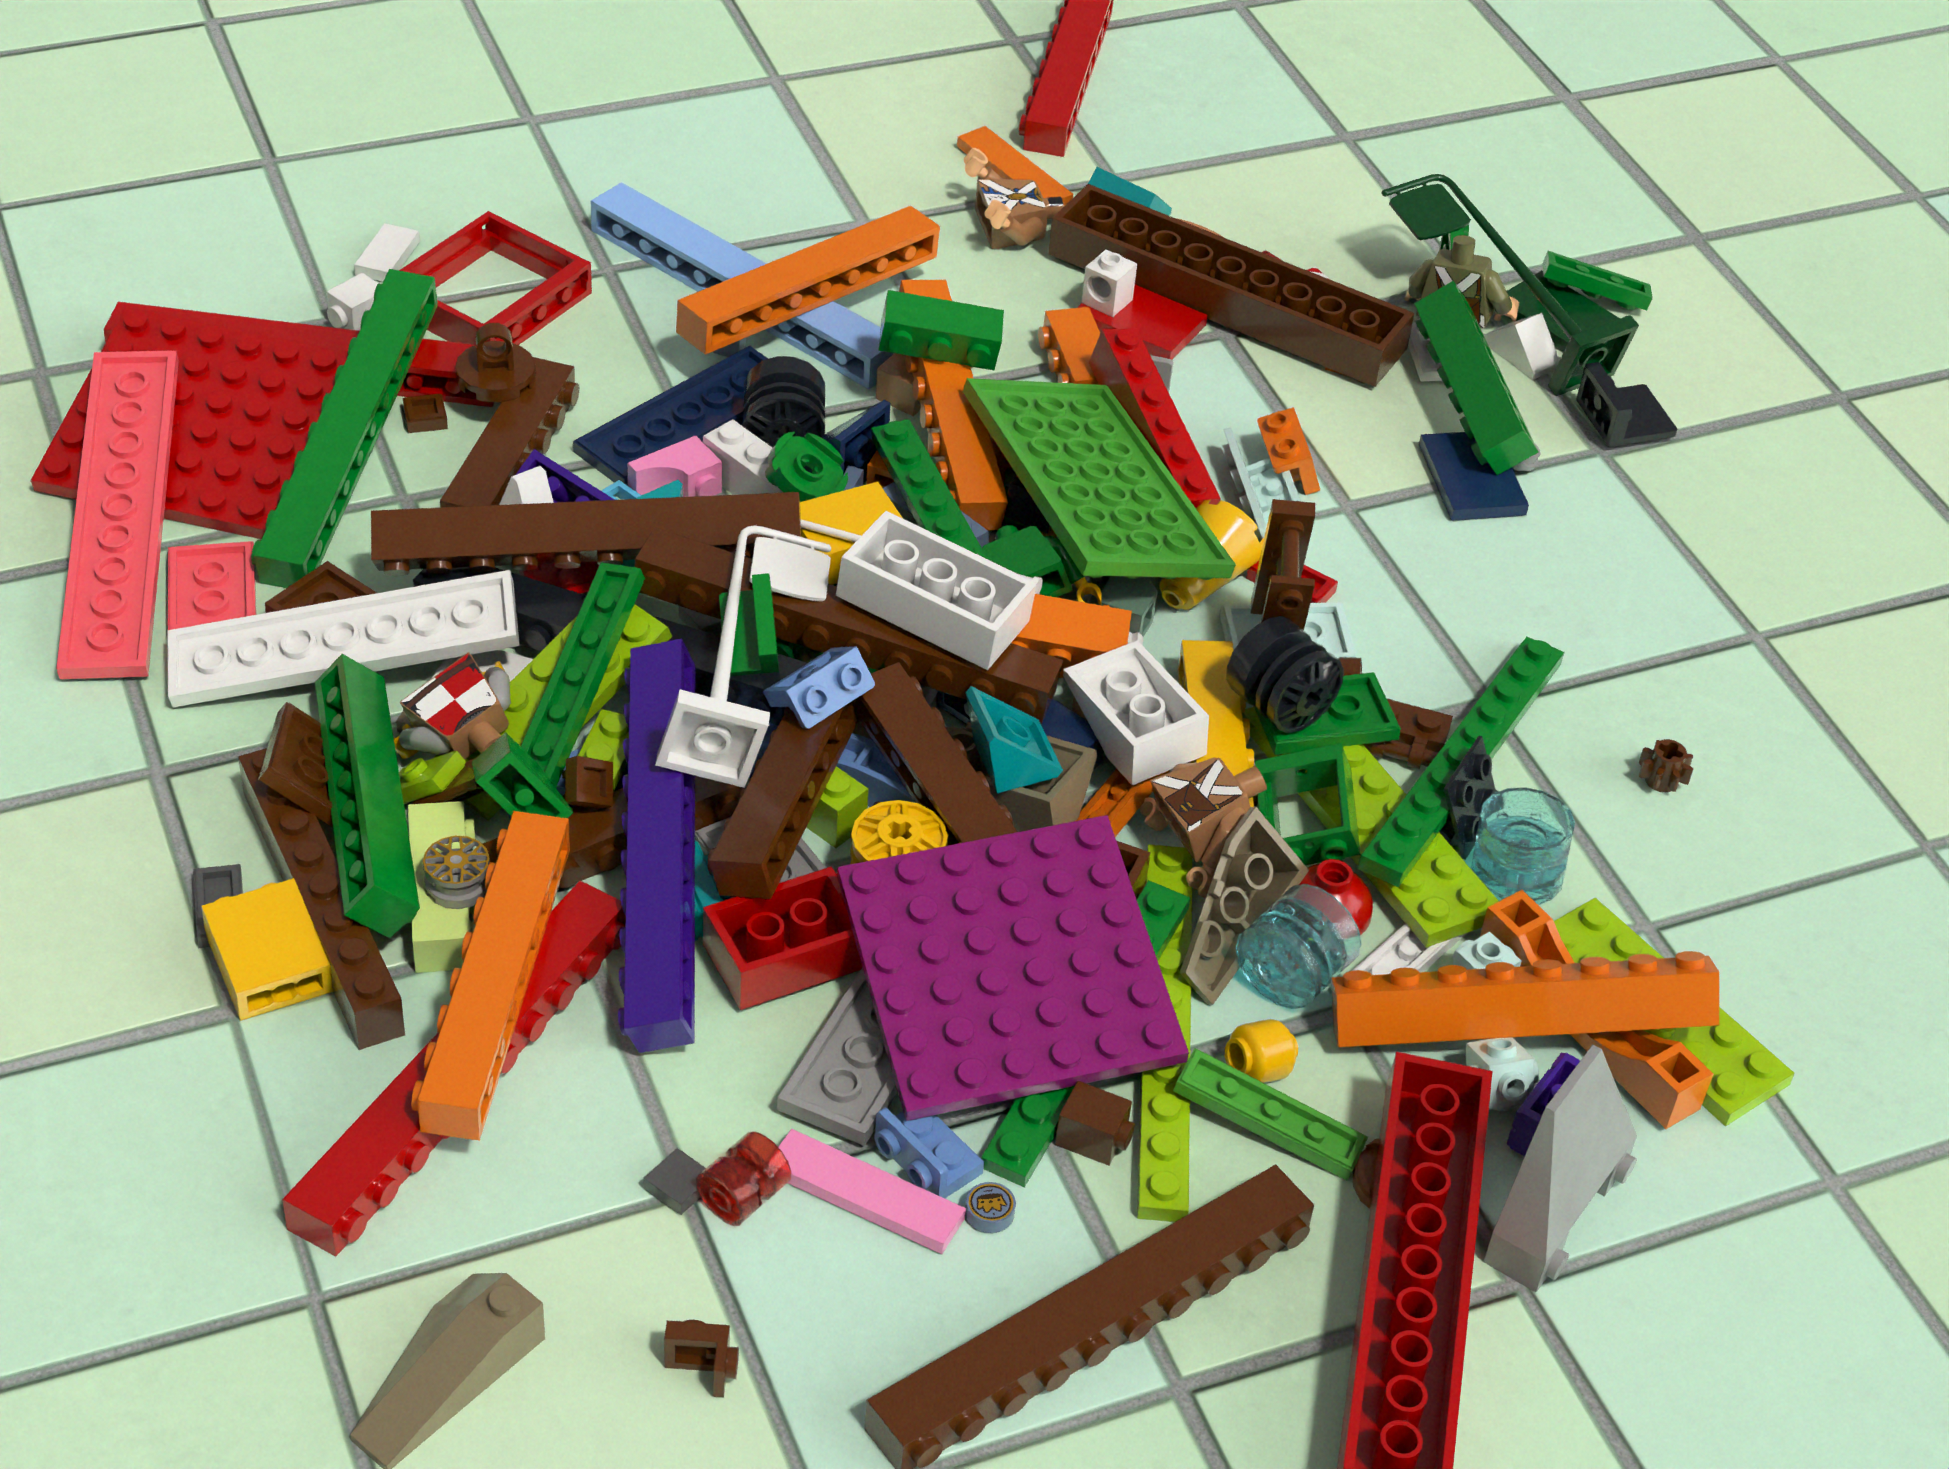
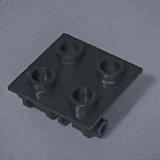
(1465, 795)

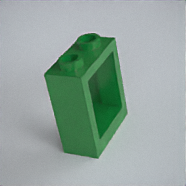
(1323, 768)

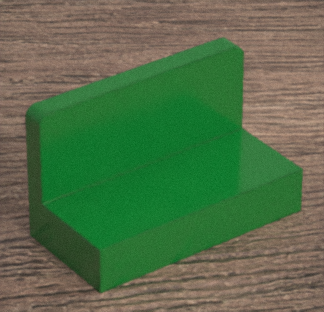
(755, 629)

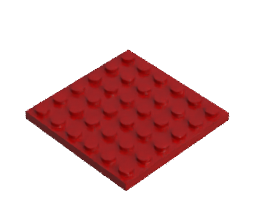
(235, 422)

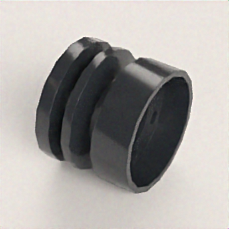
(783, 398)
(1284, 674)

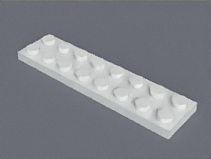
(372, 629)

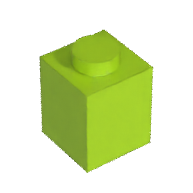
(838, 808)

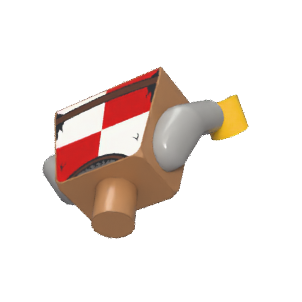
(456, 711)

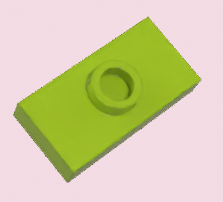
(429, 776)

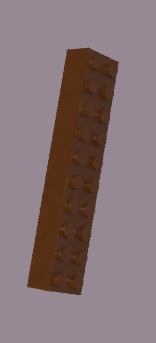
(1237, 285)

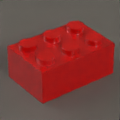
(781, 941)

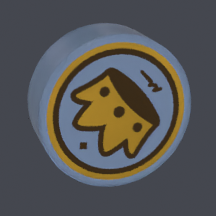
(990, 1207)

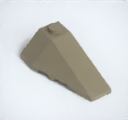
(449, 1362)

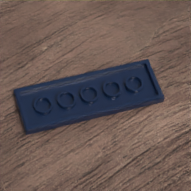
(670, 417)

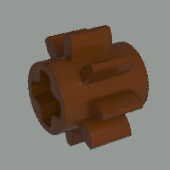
(1665, 765)

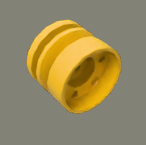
(895, 830)

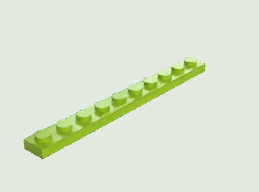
(1164, 1113)

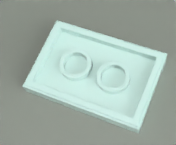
(1324, 624)

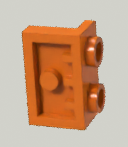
(1289, 448)

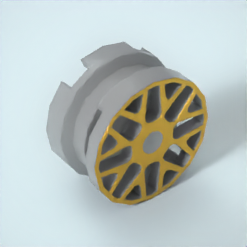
(456, 875)

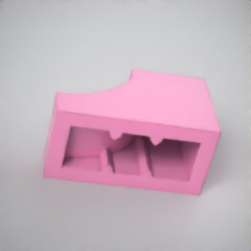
(685, 461)

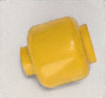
(1262, 1050)

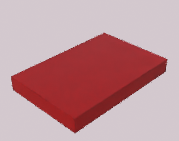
(1160, 321)

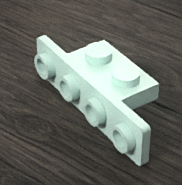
(1259, 483)

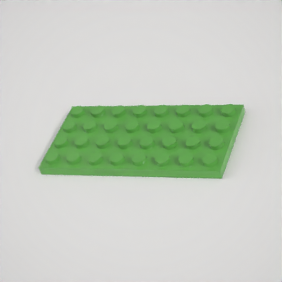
(1097, 480)

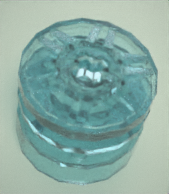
(1523, 843)
(1298, 946)

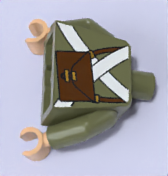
(1472, 276)

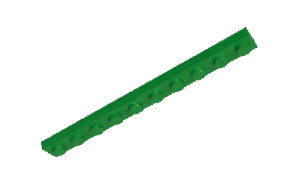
(1493, 717)

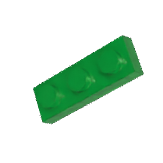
(1596, 281)

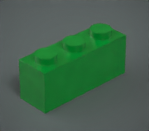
(941, 330)

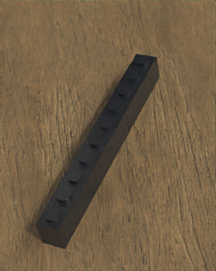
(547, 609)

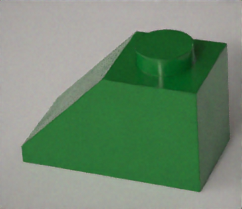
(517, 780)

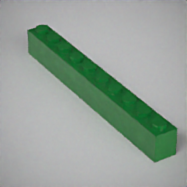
(346, 429)

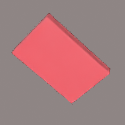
(210, 583)

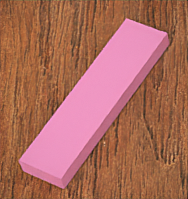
(871, 1192)

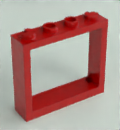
(566, 276)

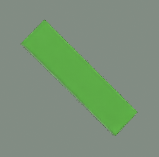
(1270, 1114)

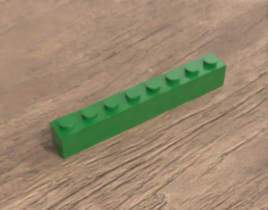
(366, 798)

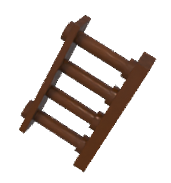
(1278, 579)

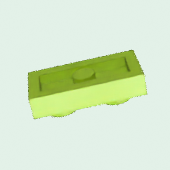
(606, 742)

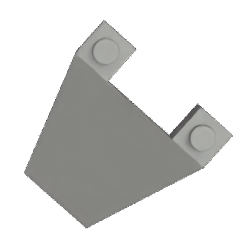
(1574, 1154)

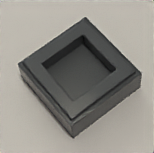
(675, 1181)

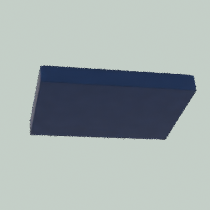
(1465, 484)

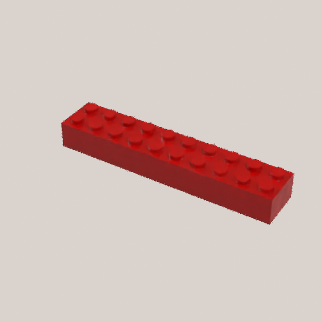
(1417, 1268)

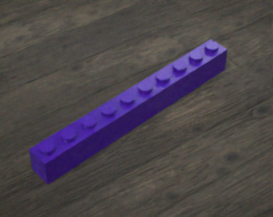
(657, 860)

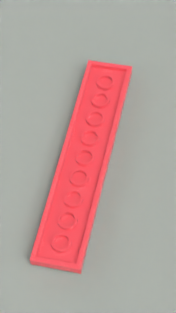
(119, 516)

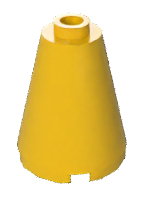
(1237, 536)

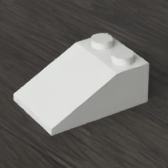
(1138, 712)

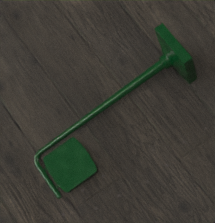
(1435, 213)

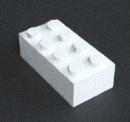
(936, 589)

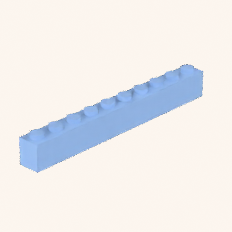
(703, 260)

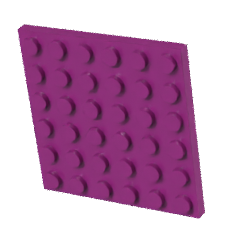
(1009, 967)

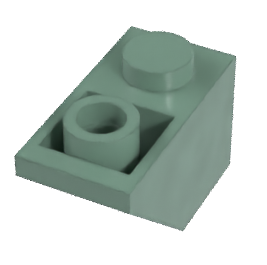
(1133, 595)

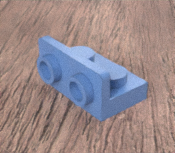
(822, 685)
(927, 1152)

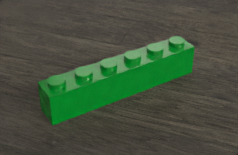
(1475, 379)

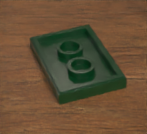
(1578, 307)

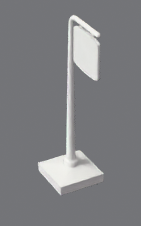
(722, 737)

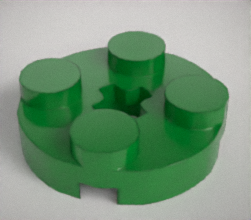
(794, 453)

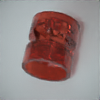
(744, 1177)

